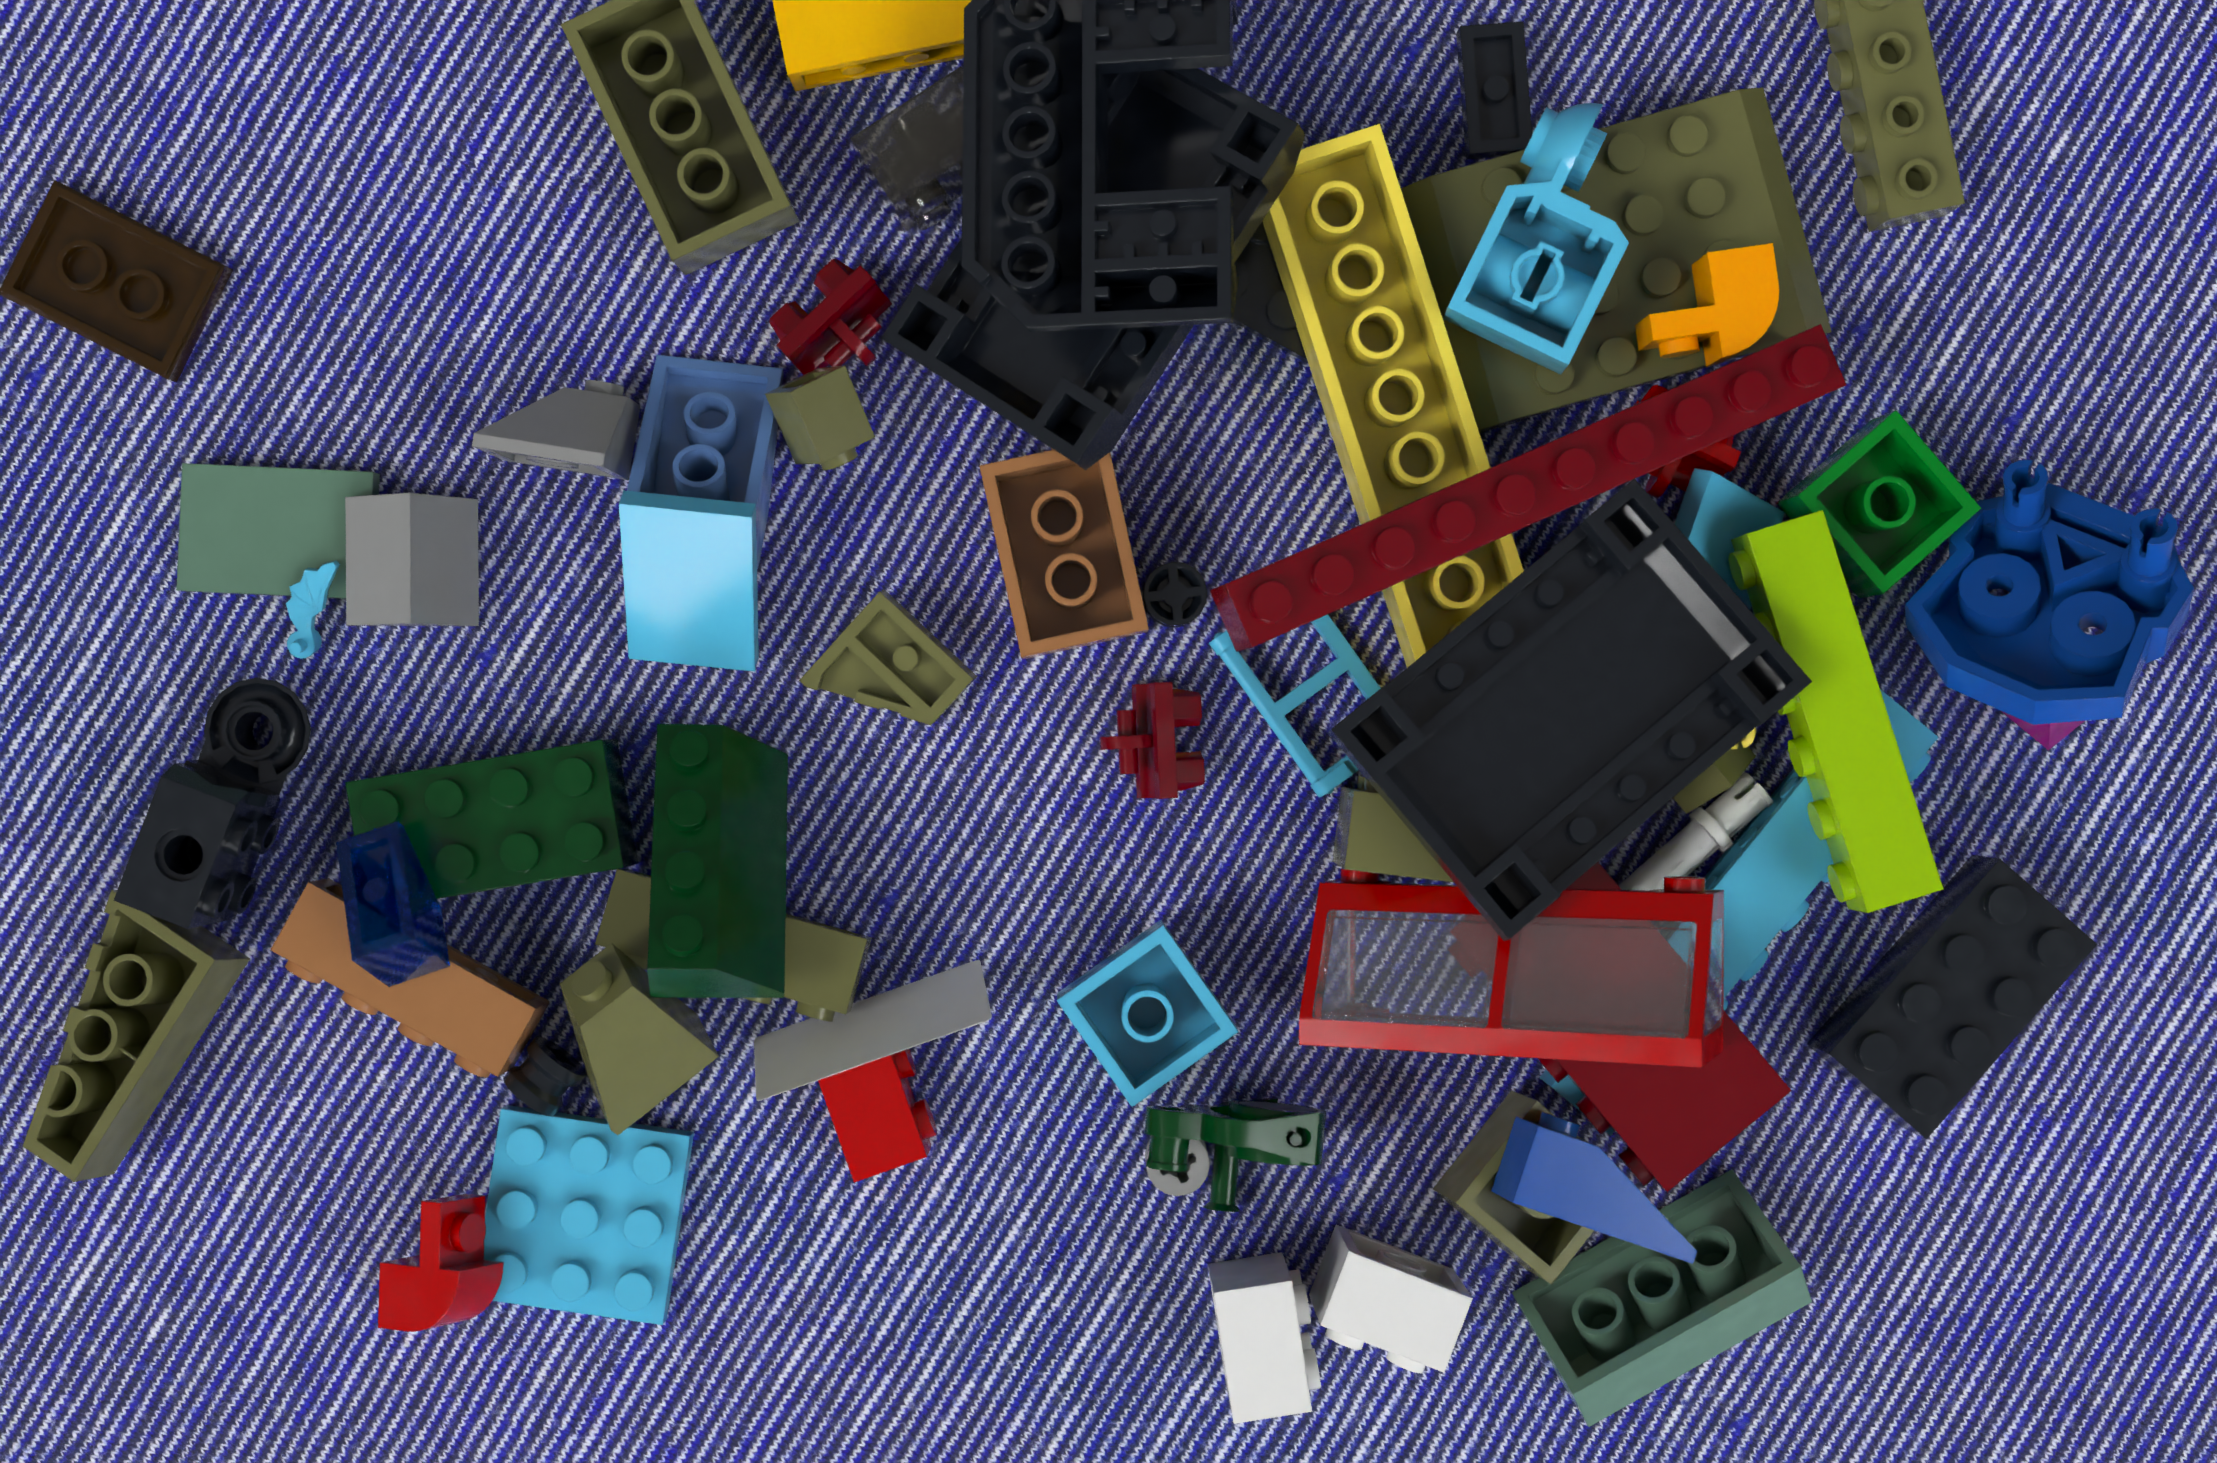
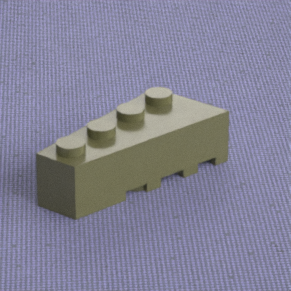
(128, 1037)

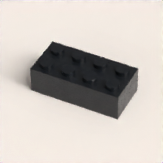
(1952, 994)

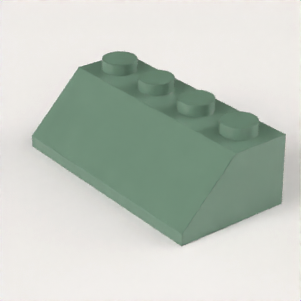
(1639, 1318)

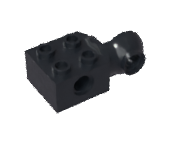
(217, 810)

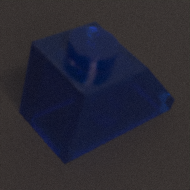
(390, 907)

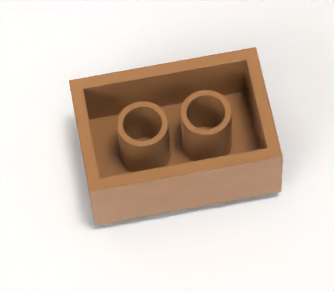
(1063, 552)

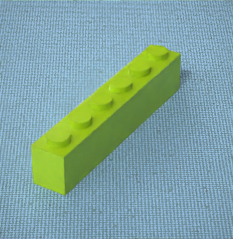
(1839, 719)

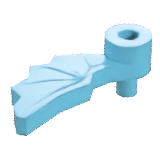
(307, 601)

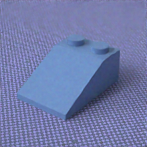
(709, 433)

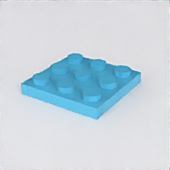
(586, 1214)

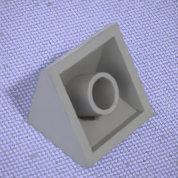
(412, 560)

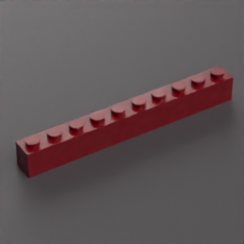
(1526, 489)

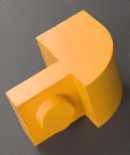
(1733, 311)

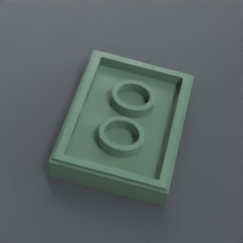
(263, 526)

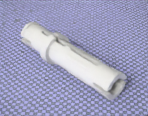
(1703, 836)

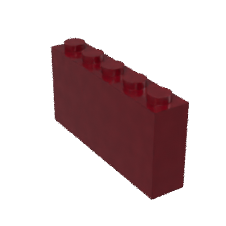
(1672, 1113)

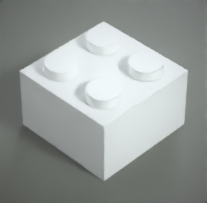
(1389, 1301)
(1260, 1339)

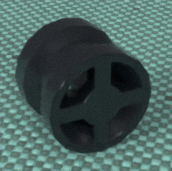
(1182, 584)
(544, 1076)

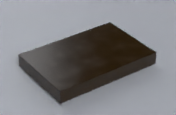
(115, 281)

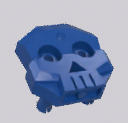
(2065, 571)

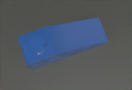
(1578, 1183)

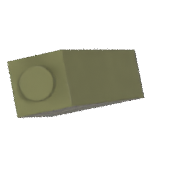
(631, 1043)

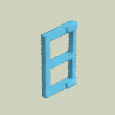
(1274, 712)

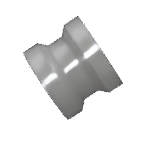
(1187, 1181)

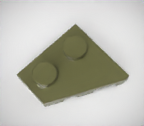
(891, 664)

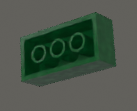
(507, 816)

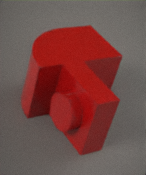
(448, 1277)

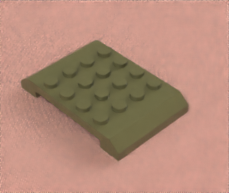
(1676, 189)

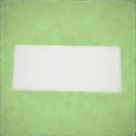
(871, 1030)

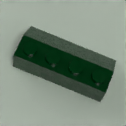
(717, 865)

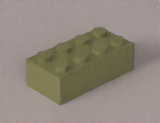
(680, 127)

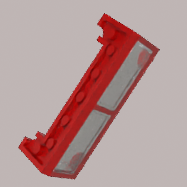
(1580, 982)

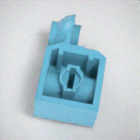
(1542, 250)

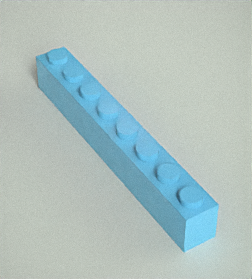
(1776, 868)

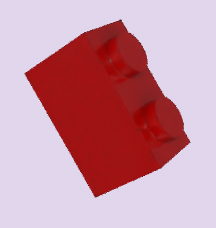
(878, 1115)

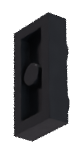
(1494, 89)

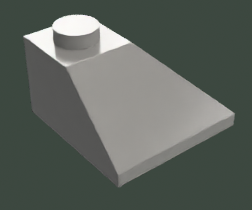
(569, 431)

